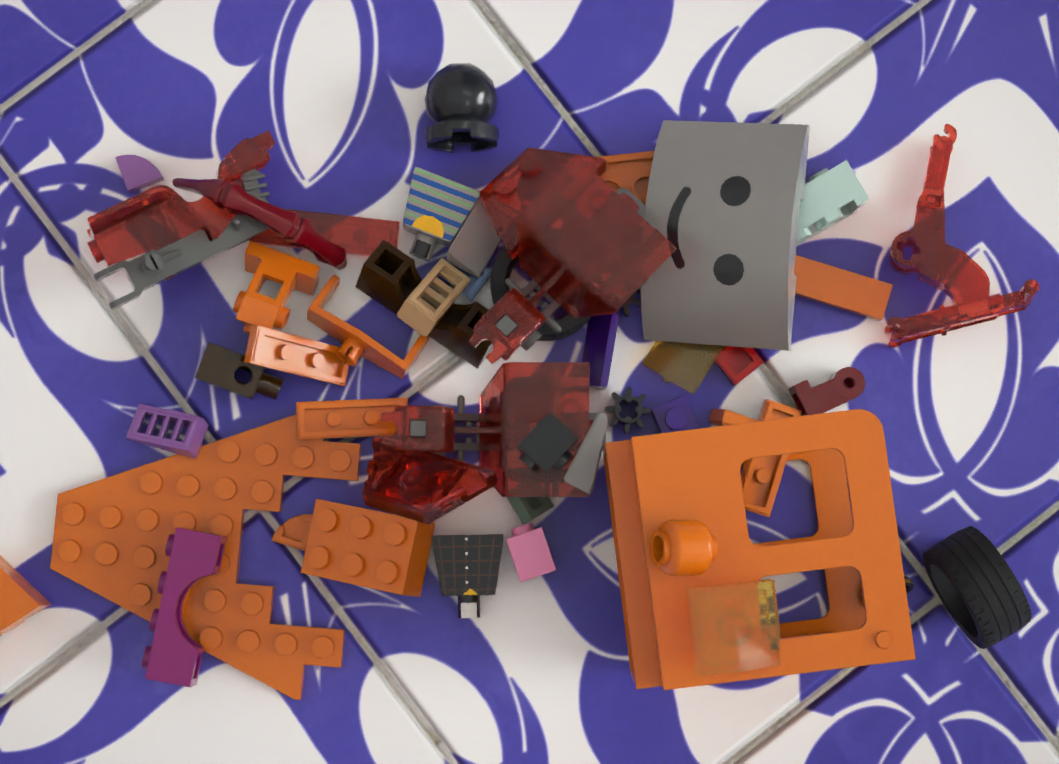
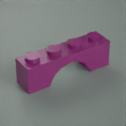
(174, 653)

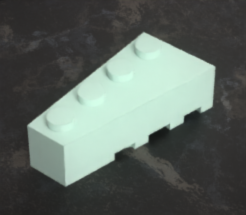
(828, 200)

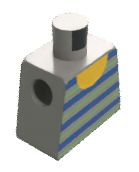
(436, 211)

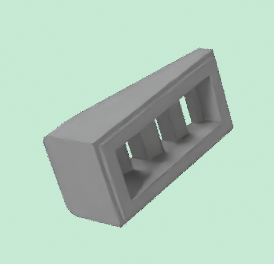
(585, 464)

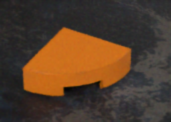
(725, 417)
(294, 532)

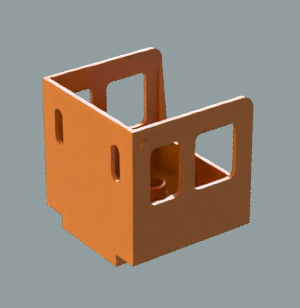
(699, 479)

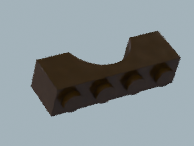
(392, 276)

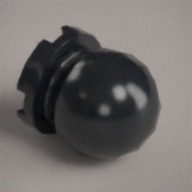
(461, 104)

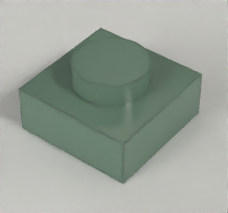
(530, 507)

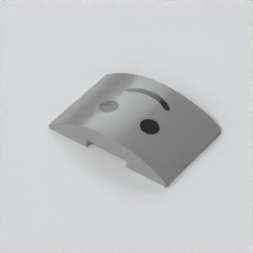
(733, 214)

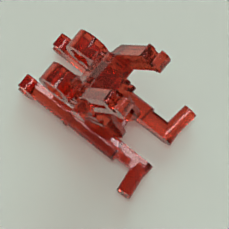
(945, 265)

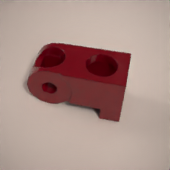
(840, 388)

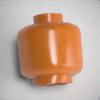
(683, 547)

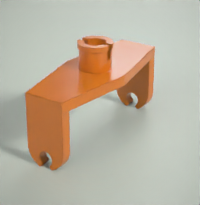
(355, 341)

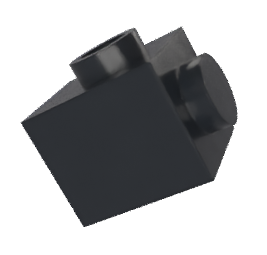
(547, 445)

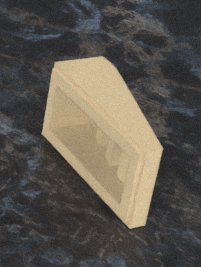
(422, 315)

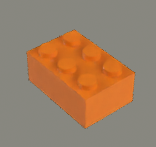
(367, 548)

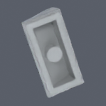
(474, 242)

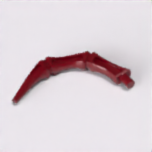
(279, 220)

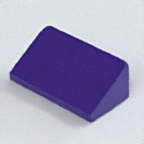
(600, 348)

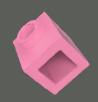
(530, 552)

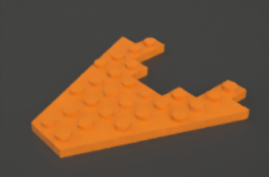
(118, 530)

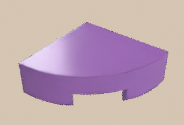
(138, 172)

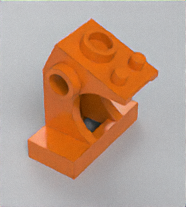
(278, 267)

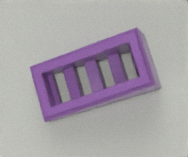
(193, 438)

